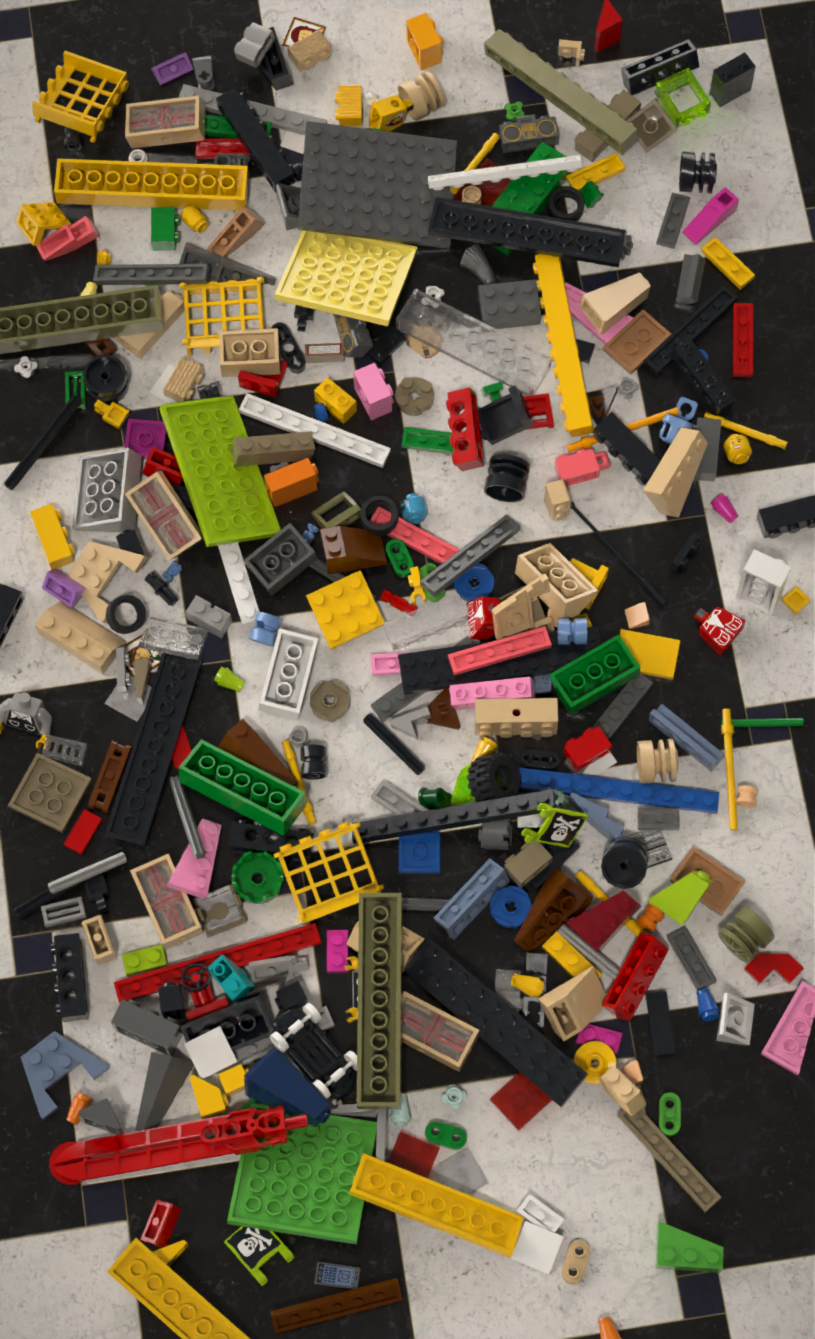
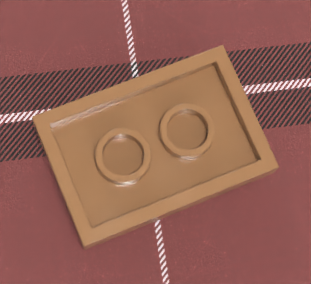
(636, 341)
(724, 885)

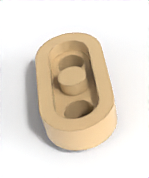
(575, 1262)

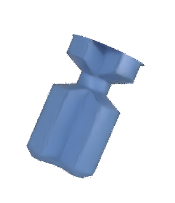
(308, 535)
(173, 570)

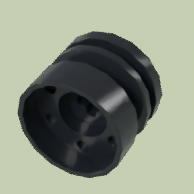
(697, 172)
(507, 478)

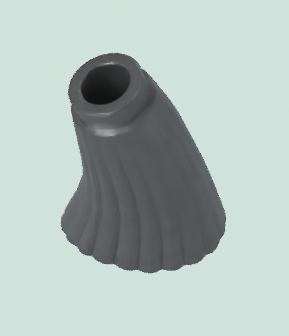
(477, 262)

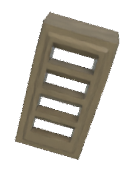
(142, 671)

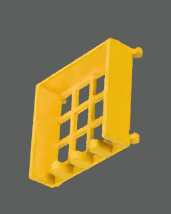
(76, 120)
(208, 341)
(340, 901)

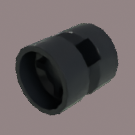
(313, 759)

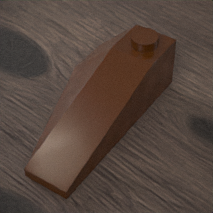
(248, 746)
(554, 905)

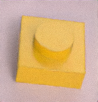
(795, 600)

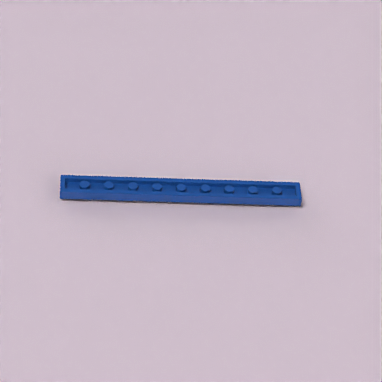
(621, 790)

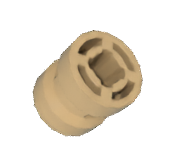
(471, 194)

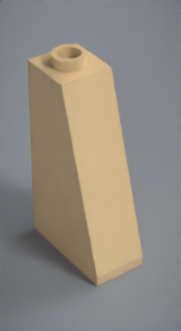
(613, 302)
(141, 343)

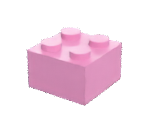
(373, 391)

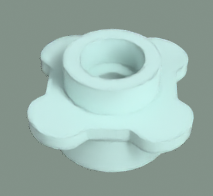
(453, 1090)

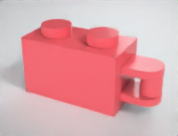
(580, 466)

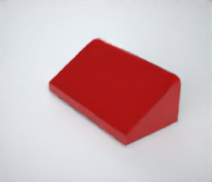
(160, 1224)

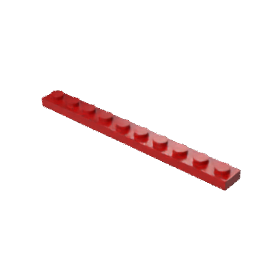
(241, 955)

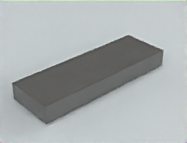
(673, 220)
(691, 959)

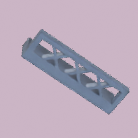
(686, 737)
(471, 898)

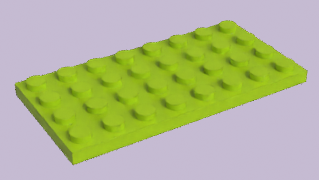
(225, 498)

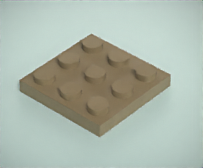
(50, 792)

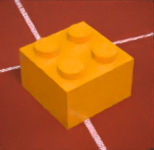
(424, 41)

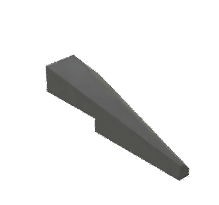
(221, 268)
(162, 1083)

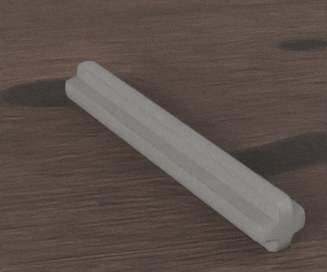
(87, 872)
(589, 952)

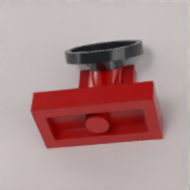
(201, 993)

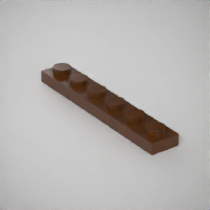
(336, 1305)

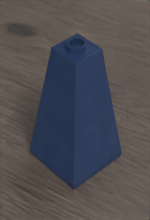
(278, 1083)

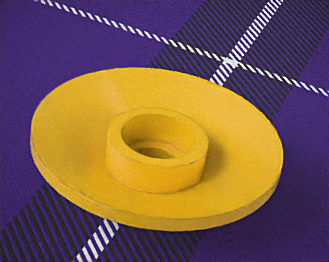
(598, 1051)

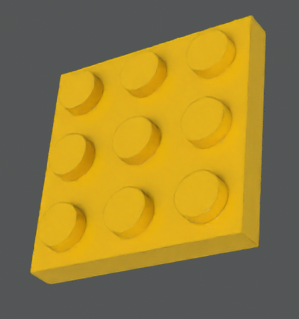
(345, 610)

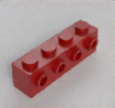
(635, 977)

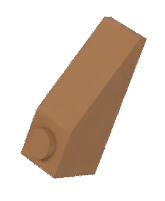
(236, 232)

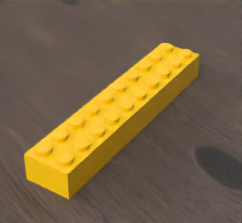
(151, 184)

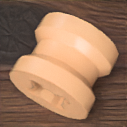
(747, 796)

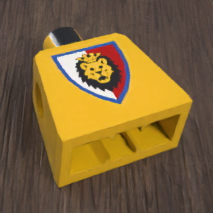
(389, 113)

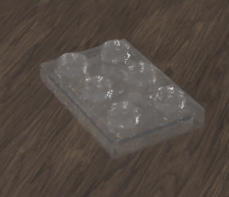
(173, 638)

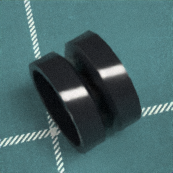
(106, 379)
(625, 862)

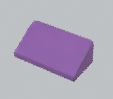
(172, 68)
(63, 587)

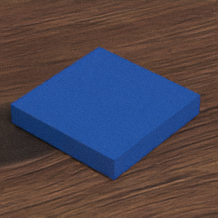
(419, 853)

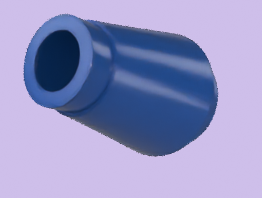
(706, 1005)

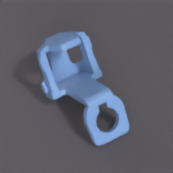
(678, 421)

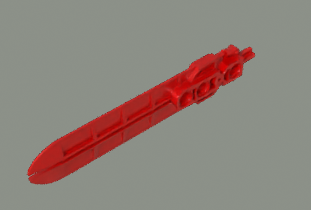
(177, 1143)

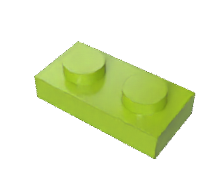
(144, 960)

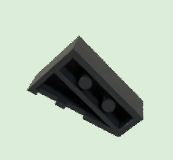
(275, 66)

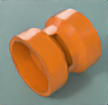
(650, 918)

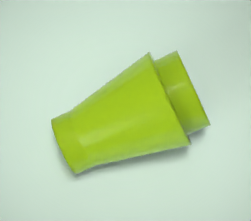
(228, 679)

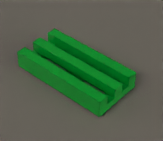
(75, 380)

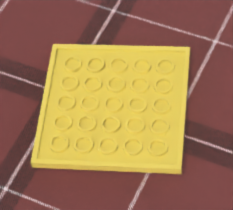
(347, 275)

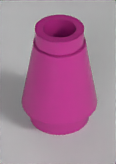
(724, 508)

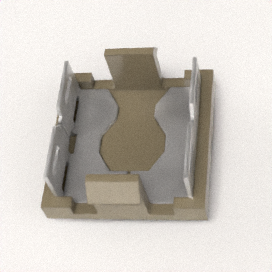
(220, 911)

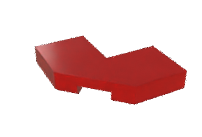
(782, 964)

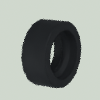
(567, 192)
(379, 501)
(140, 610)

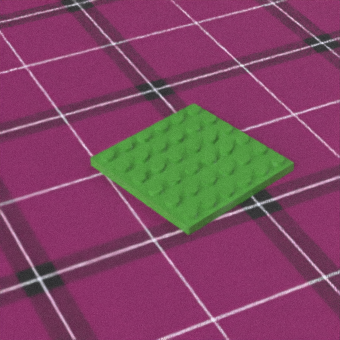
(305, 1182)

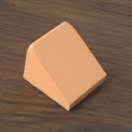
(637, 616)
(633, 1072)

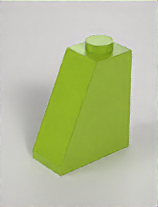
(683, 896)

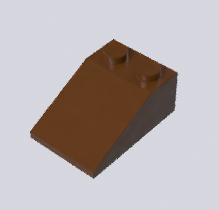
(351, 549)

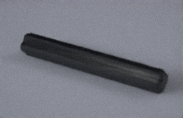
(394, 744)

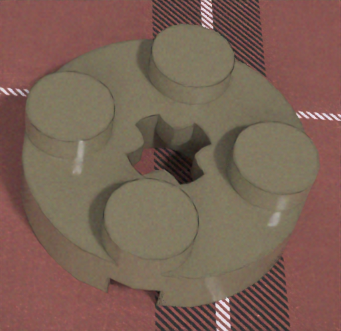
(414, 385)
(333, 711)

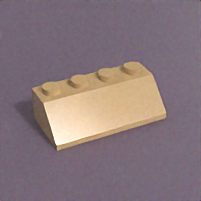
(568, 587)
(79, 636)

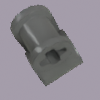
(204, 72)
(232, 159)

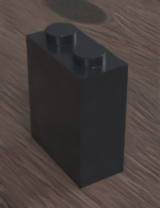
(732, 79)

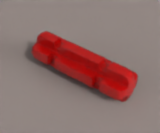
(398, 602)

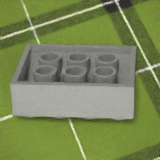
(102, 490)

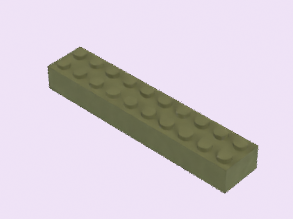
(81, 319)
(379, 1001)

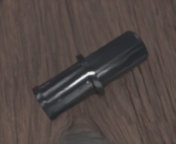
(161, 589)

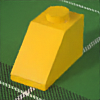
(209, 1098)

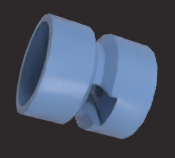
(265, 628)
(572, 631)

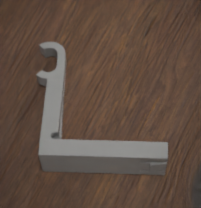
(382, 1124)

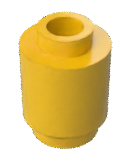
(194, 219)

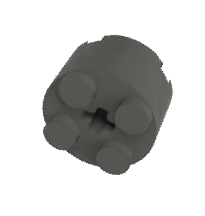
(496, 835)

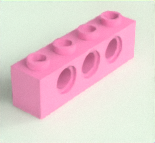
(464, 695)

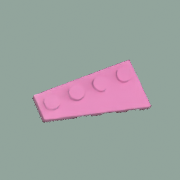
(575, 297)
(194, 875)
(791, 1034)

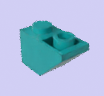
(231, 978)

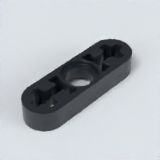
(287, 356)

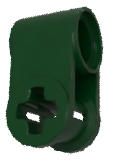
(434, 798)

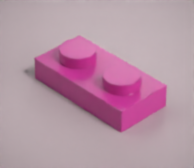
(337, 951)
(600, 1034)

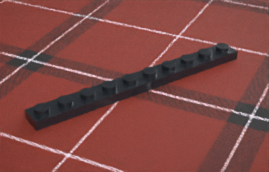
(453, 816)

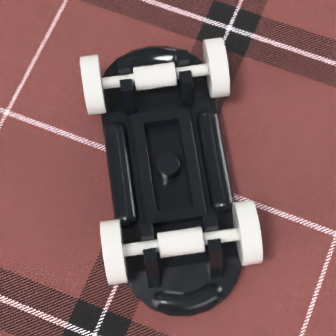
(314, 1052)

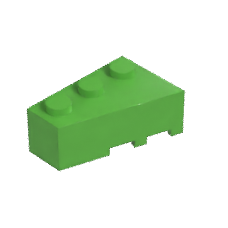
(685, 1251)

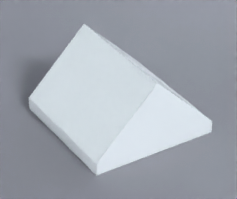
(735, 1020)

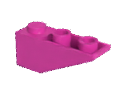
(712, 215)

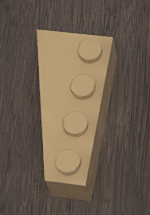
(676, 472)

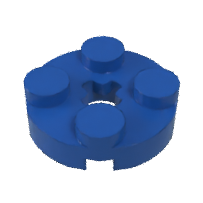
(483, 577)
(505, 896)

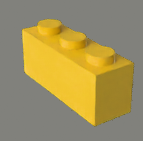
(53, 536)

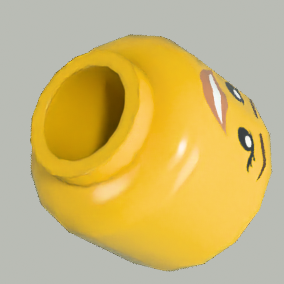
(737, 449)

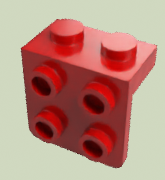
(263, 384)

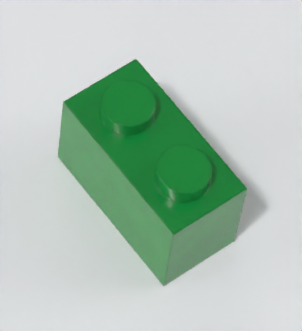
(164, 228)

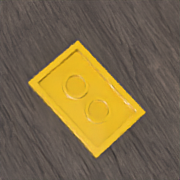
(653, 653)

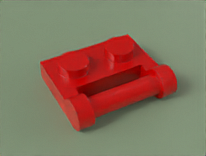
(538, 406)

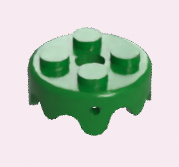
(250, 865)

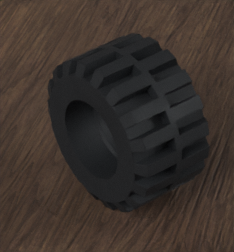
(493, 777)

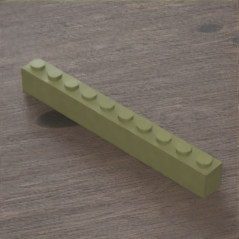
(561, 91)

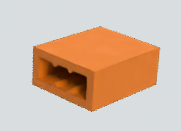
(291, 482)

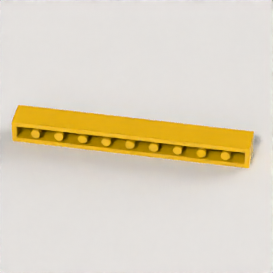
(564, 345)

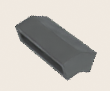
(690, 279)

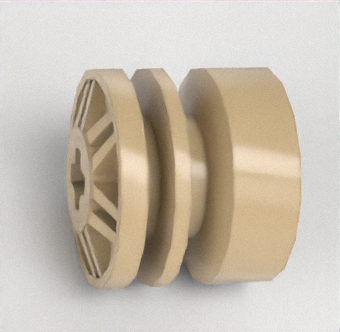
(423, 94)
(655, 761)

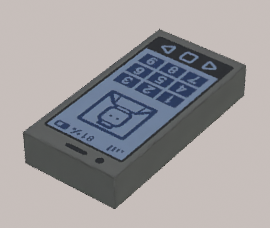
(337, 1275)

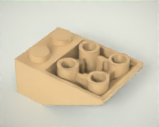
(574, 1004)

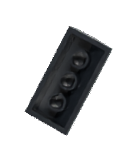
(240, 1021)

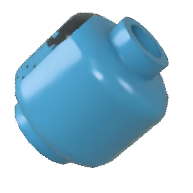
(414, 508)

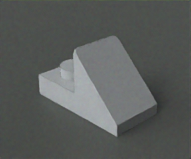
(405, 723)

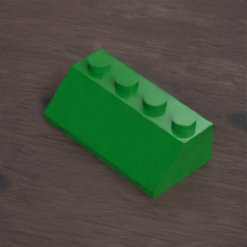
(594, 674)

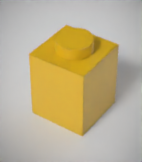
(233, 1080)

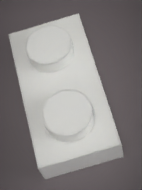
(540, 1214)

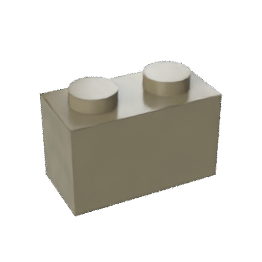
(527, 863)

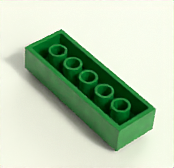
(532, 193)
(242, 787)

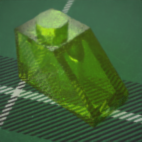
(461, 791)

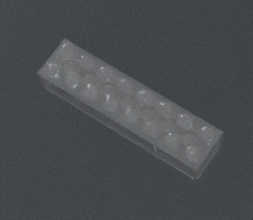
(473, 342)

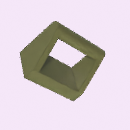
(343, 519)

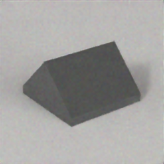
(289, 202)
(101, 1116)

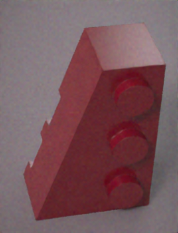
(605, 920)

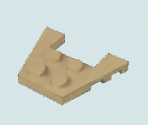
(97, 567)
(516, 613)

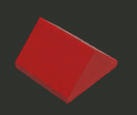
(608, 28)

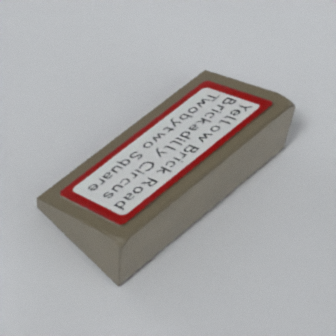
(324, 353)

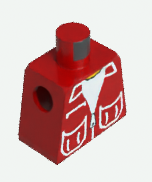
(480, 617)
(719, 628)

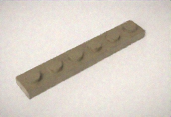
(671, 1159)

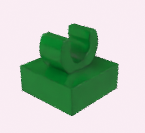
(591, 194)
(492, 390)

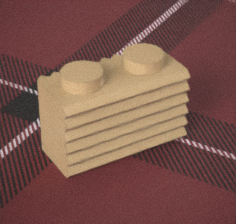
(309, 51)
(183, 381)
(557, 500)
(98, 940)
(623, 1091)

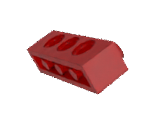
(473, 455)

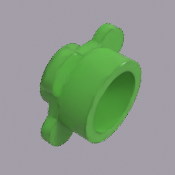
(510, 107)

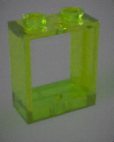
(674, 83)

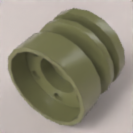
(746, 934)

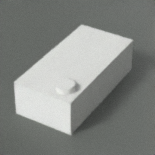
(763, 582)
(288, 674)

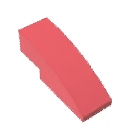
(68, 239)

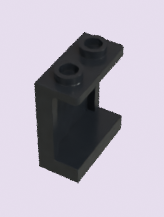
(504, 417)

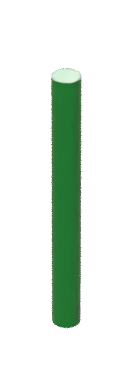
(771, 722)

